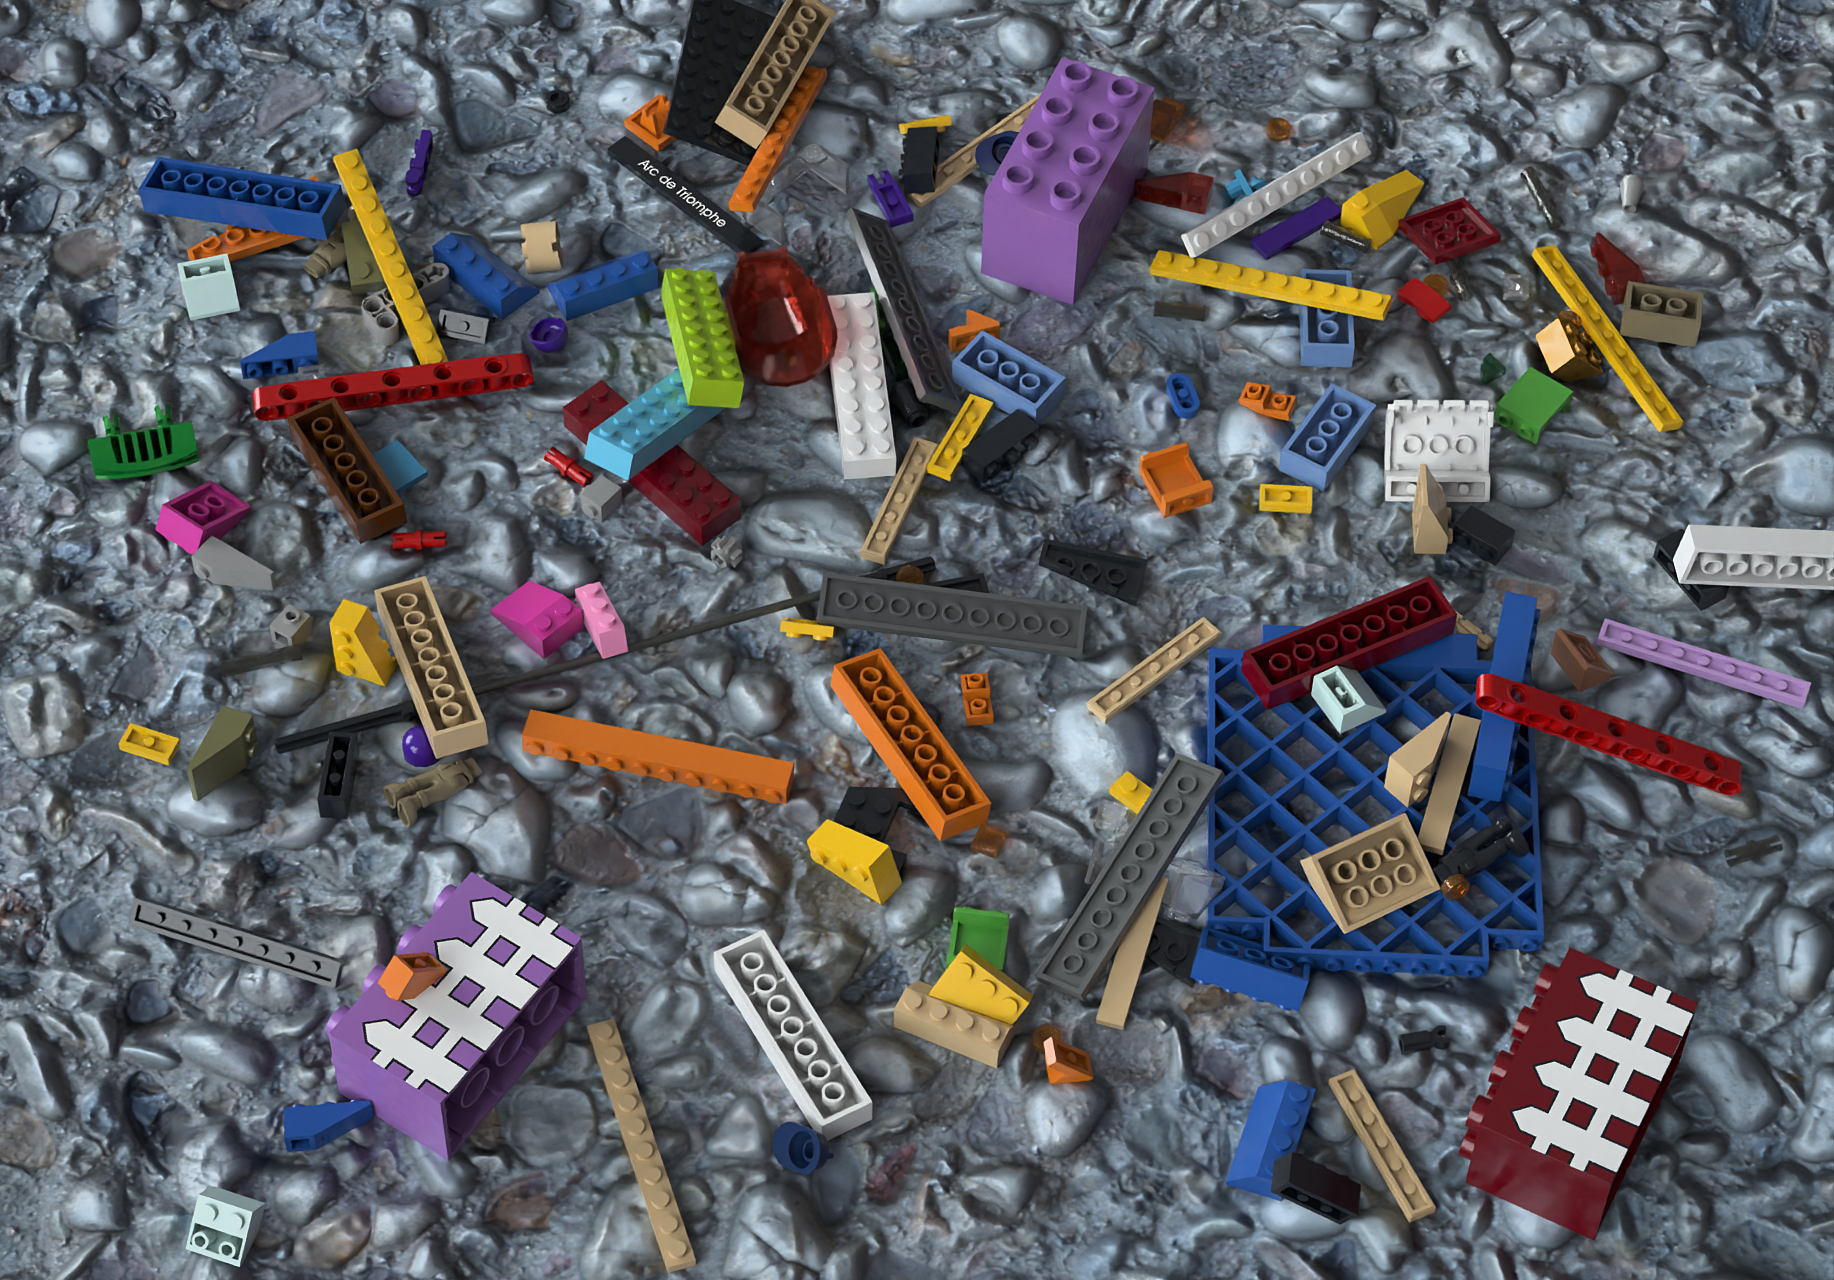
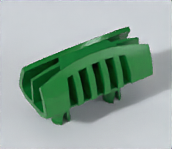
(145, 450)

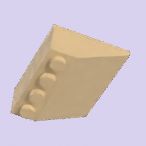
(1371, 873)

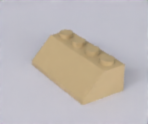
(952, 1025)

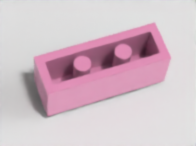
(601, 620)

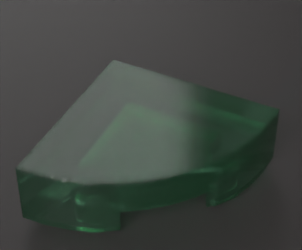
(1491, 369)

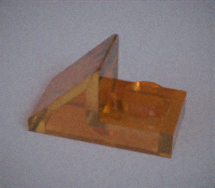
(1165, 117)

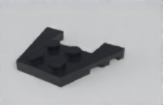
(872, 813)

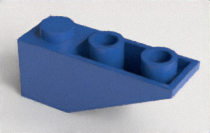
(282, 356)
(318, 1125)

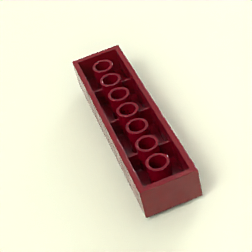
(672, 481)
(1349, 639)

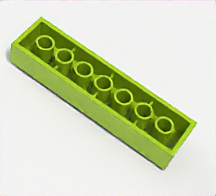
(702, 338)

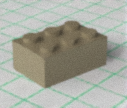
(1661, 314)

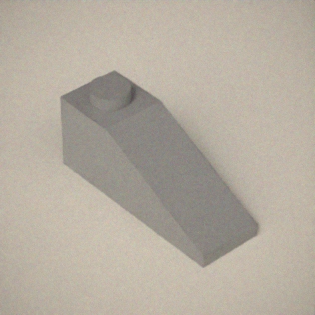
(230, 567)

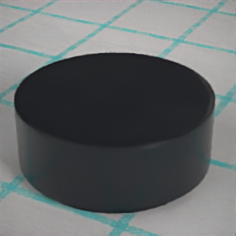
(557, 101)

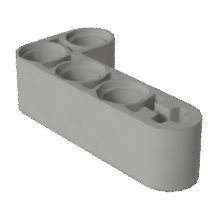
(381, 313)

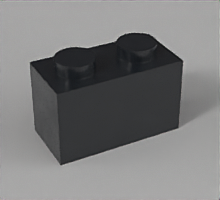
(1483, 535)

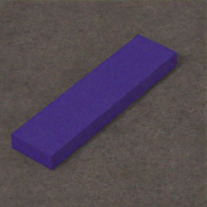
(1296, 228)

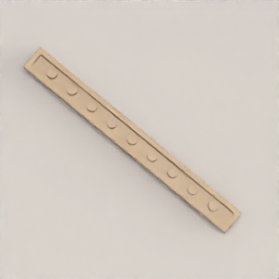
(641, 1146)

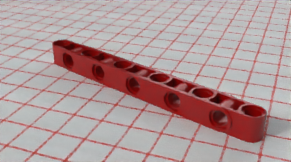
(396, 385)
(1608, 734)

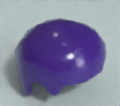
(549, 334)
(417, 748)

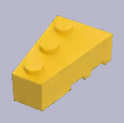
(856, 859)

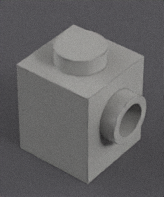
(601, 498)
(291, 626)

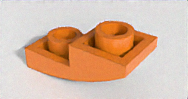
(1264, 401)
(976, 699)

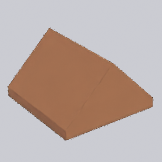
(1579, 660)

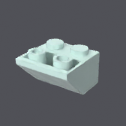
(208, 287)
(1345, 698)
(224, 1225)

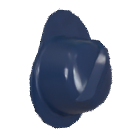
(993, 150)
(800, 1148)

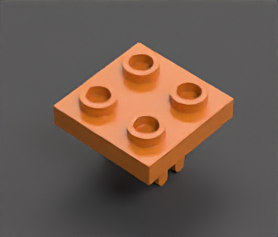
(649, 123)

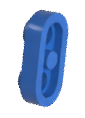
(1184, 401)

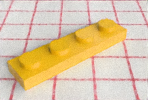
(960, 434)

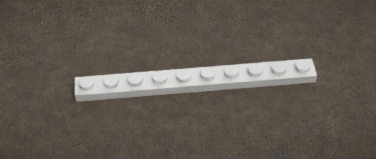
(1275, 194)

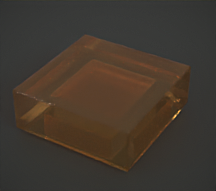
(988, 841)

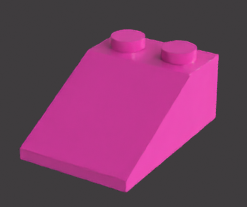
(199, 514)
(540, 617)

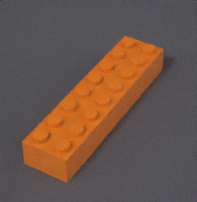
(910, 744)

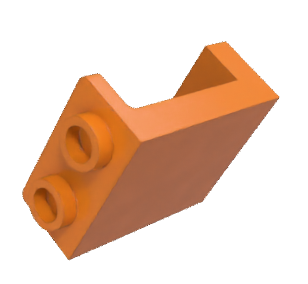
(1174, 480)

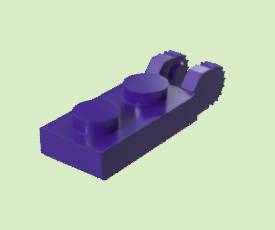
(419, 165)
(890, 199)

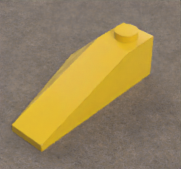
(1378, 208)

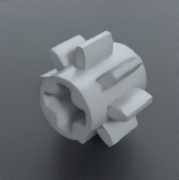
(726, 552)

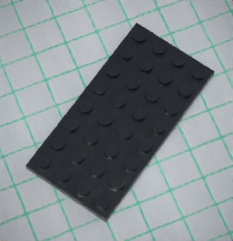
(712, 59)

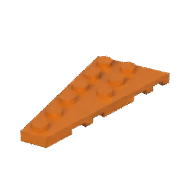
(241, 242)

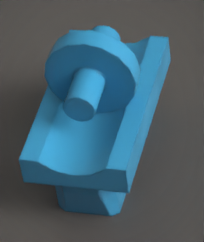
(1240, 185)

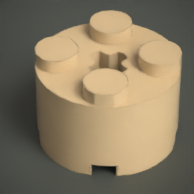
(542, 247)

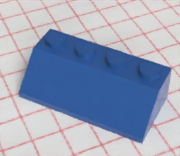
(483, 274)
(604, 284)
(1243, 968)
(1270, 1132)

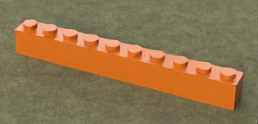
(658, 757)

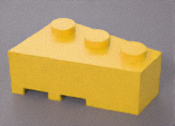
(358, 645)
(981, 988)

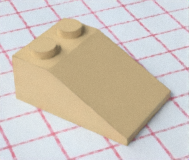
(1430, 516)
(1414, 763)

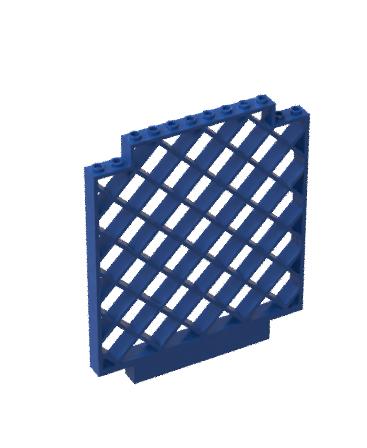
(1436, 666)

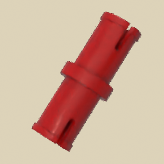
(569, 467)
(419, 539)

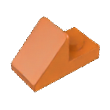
(975, 322)
(1066, 1062)

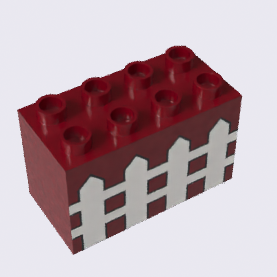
(1575, 1091)

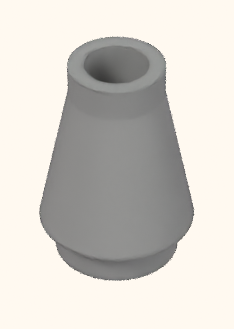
(1631, 191)

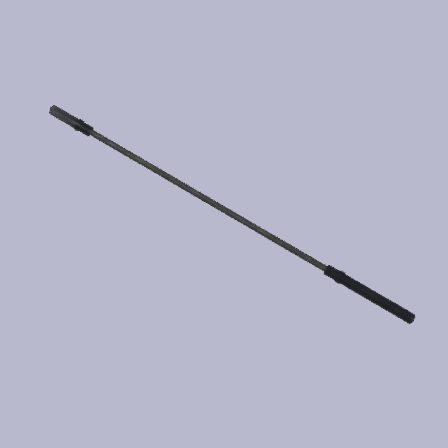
(407, 710)

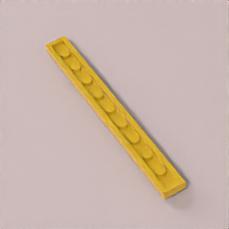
(389, 258)
(1271, 285)
(1607, 339)

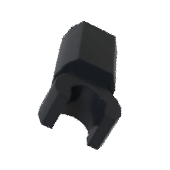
(1423, 1040)

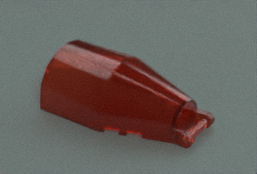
(779, 319)

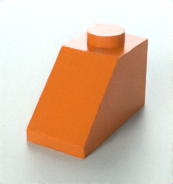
(410, 975)

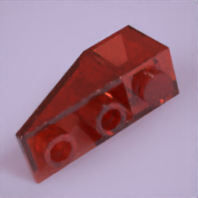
(1181, 191)
(1614, 268)

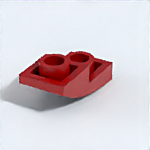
(1424, 299)

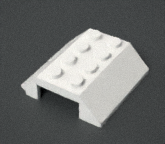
(1446, 438)

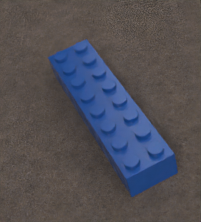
(242, 198)
(1510, 660)

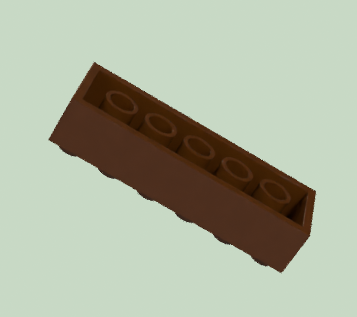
(347, 470)

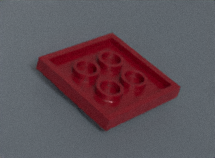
(1449, 231)

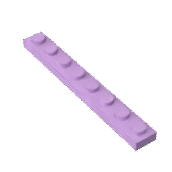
(1703, 663)

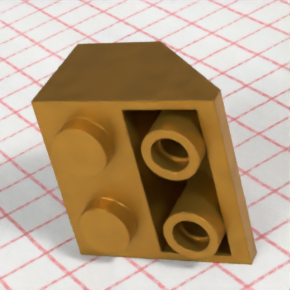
(1568, 351)

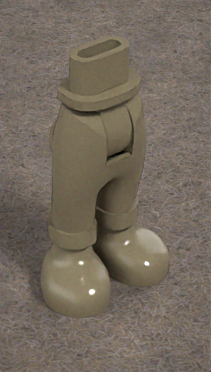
(330, 252)
(440, 782)

